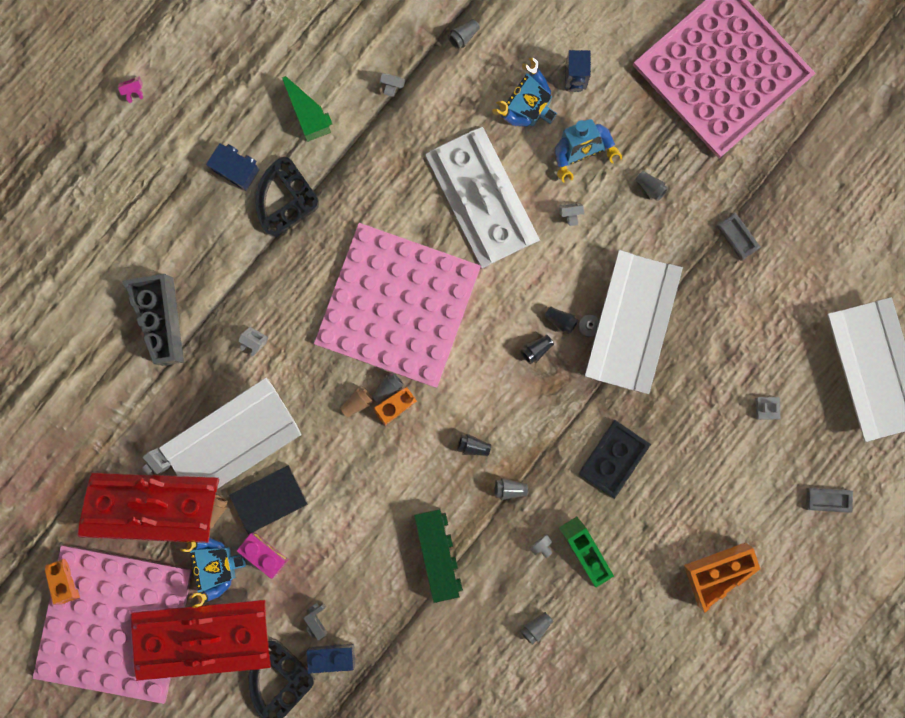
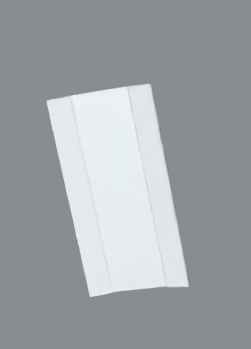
(482, 197)
(633, 322)
(873, 365)
(233, 436)

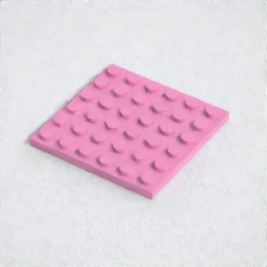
(723, 71)
(397, 305)
(91, 637)

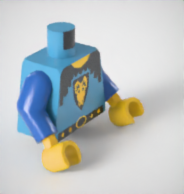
(529, 100)
(582, 142)
(212, 568)

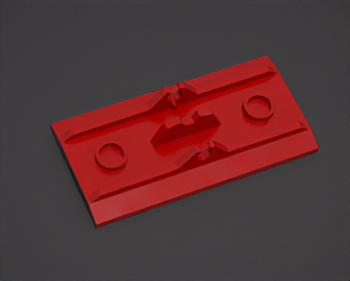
(148, 507)
(200, 640)

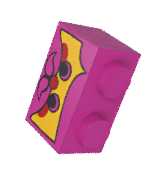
(262, 555)

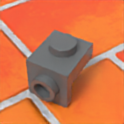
(315, 627)

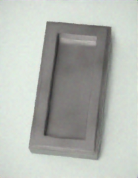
(738, 236)
(829, 500)

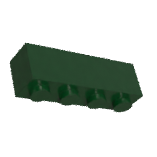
(437, 555)

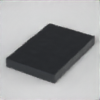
(614, 459)
(268, 499)

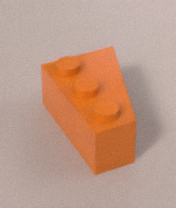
(721, 572)

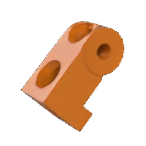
(394, 406)
(61, 582)

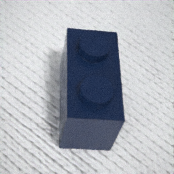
(577, 70)
(232, 166)
(331, 658)

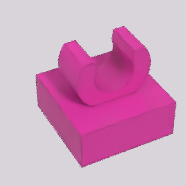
(131, 86)

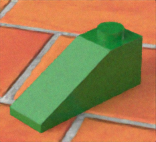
(309, 113)
(586, 551)

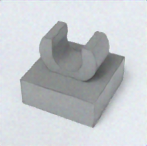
(391, 83)
(571, 212)
(252, 339)
(767, 408)
(155, 462)

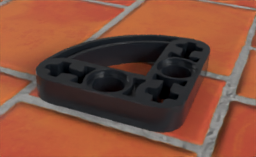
(297, 203)
(291, 676)

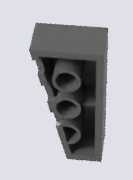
(157, 316)

